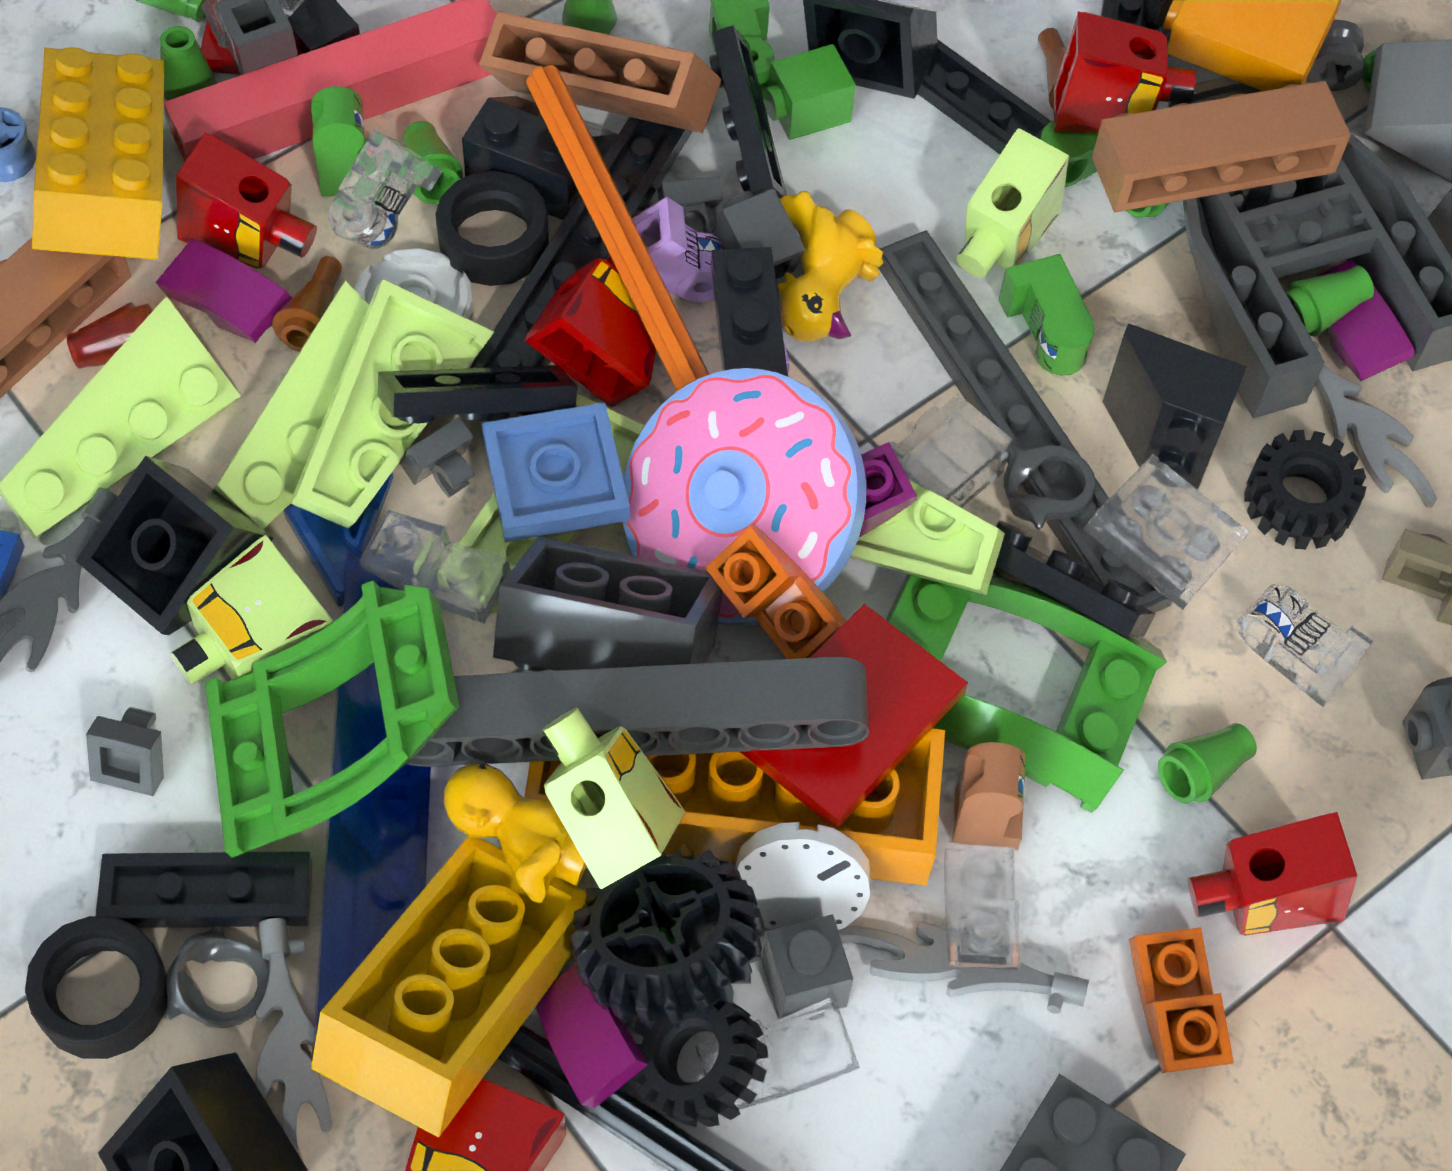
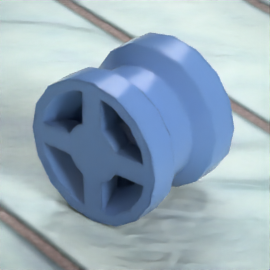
(16, 150)

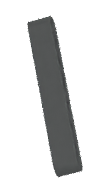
(661, 707)

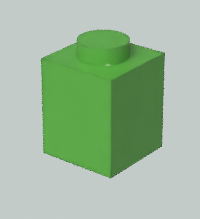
(810, 92)

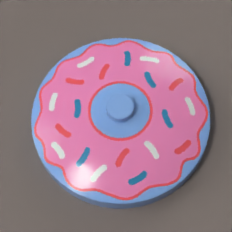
(742, 455)

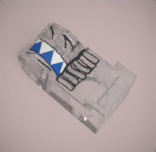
(378, 191)
(1302, 642)

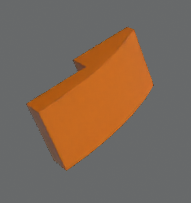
(776, 592)
(1179, 1000)

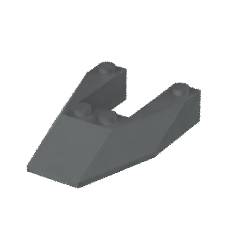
(1284, 228)

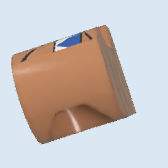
(990, 796)

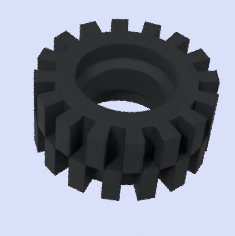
(1317, 463)
(725, 1081)

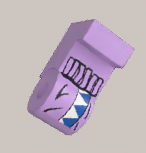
(678, 250)

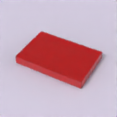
(905, 701)

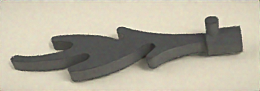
(40, 591)

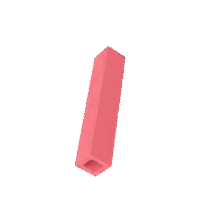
(384, 66)

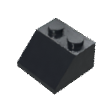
(878, 40)
(515, 140)
(1170, 400)
(165, 542)
(202, 1120)

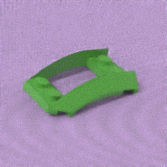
(417, 695)
(1102, 707)

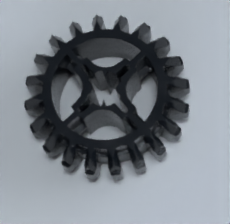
(633, 963)

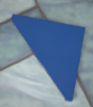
(329, 542)

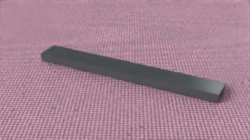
(1002, 393)

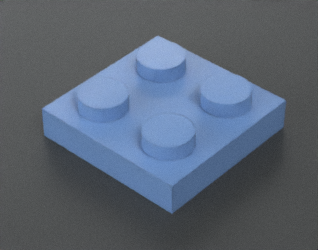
(555, 472)

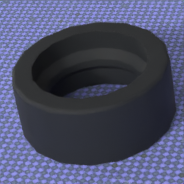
(486, 193)
(65, 949)

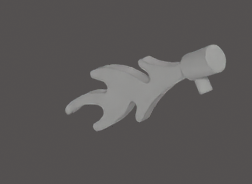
(1371, 434)
(931, 964)
(282, 1054)

